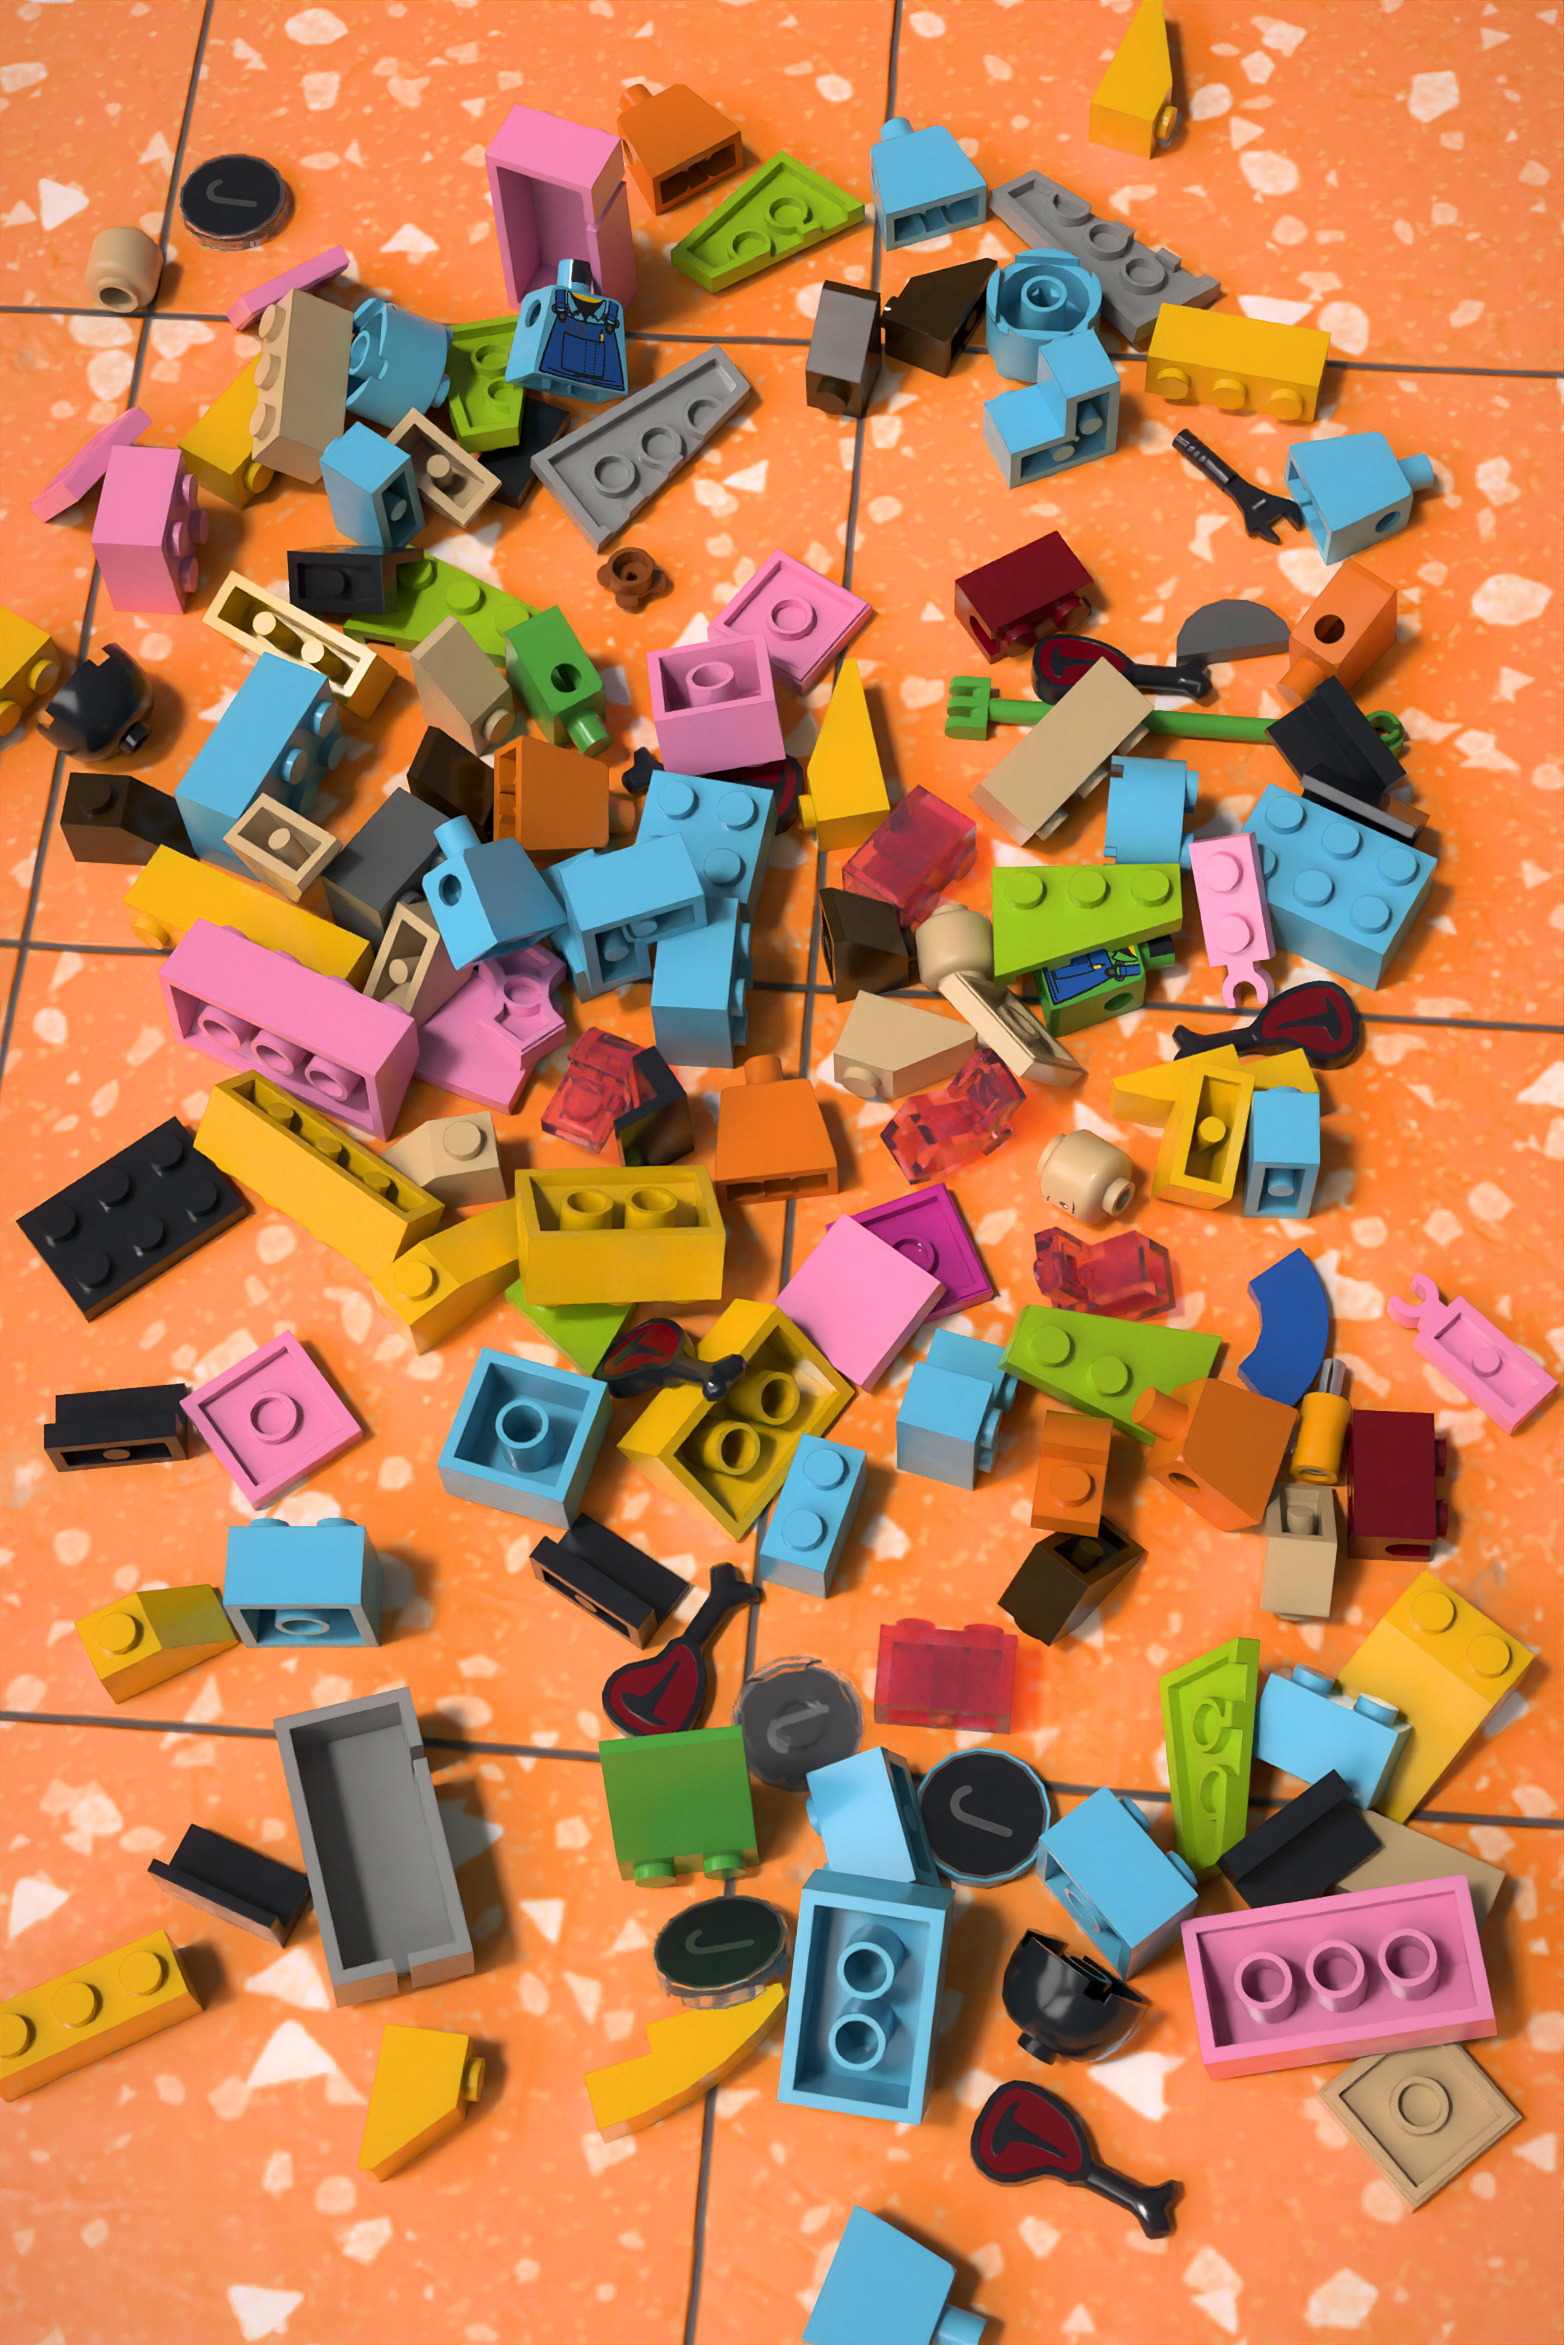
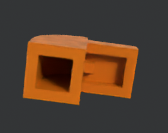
(1071, 1473)

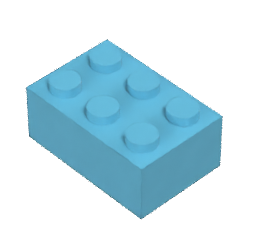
(270, 741)
(1336, 885)
(866, 1996)

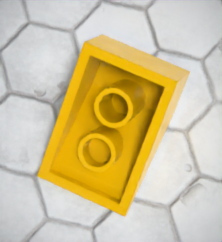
(1444, 1674)

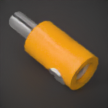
(1322, 1429)

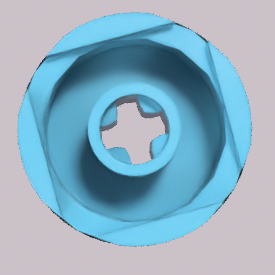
(1033, 304)
(396, 363)
(1148, 811)

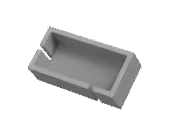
(374, 1846)

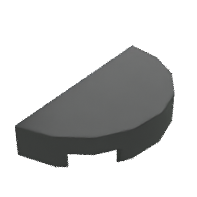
(1231, 632)

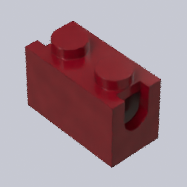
(1023, 597)
(1393, 1486)

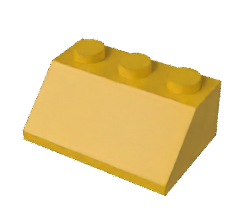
(618, 1235)
(736, 1452)

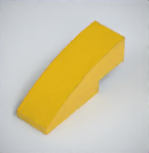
(1150, 1094)
(686, 2061)

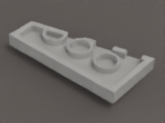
(1130, 274)
(632, 450)

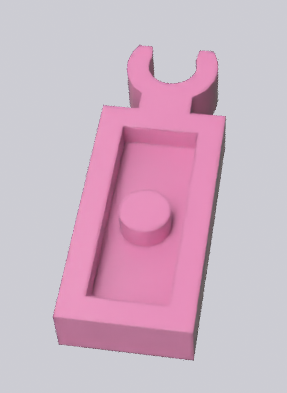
(1234, 912)
(1474, 1355)

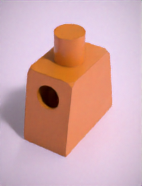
(675, 144)
(1341, 633)
(555, 801)
(772, 1139)
(1216, 1447)

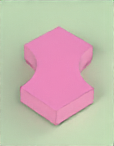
(521, 1019)

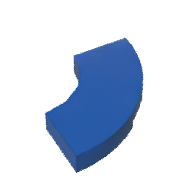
(1291, 1329)

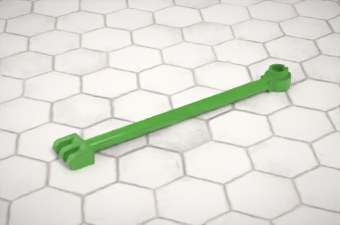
(973, 708)

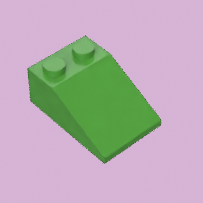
(680, 1805)

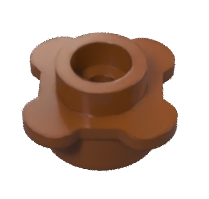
(631, 563)

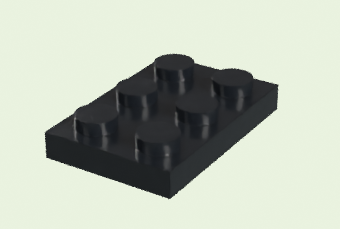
(131, 1218)

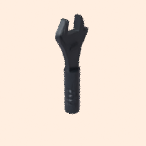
(1256, 506)

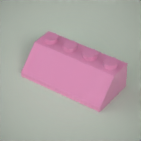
(290, 1026)
(1337, 1977)

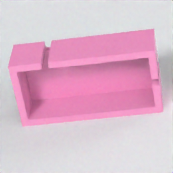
(557, 200)

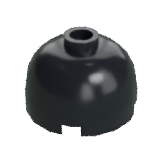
(101, 709)
(1066, 2002)

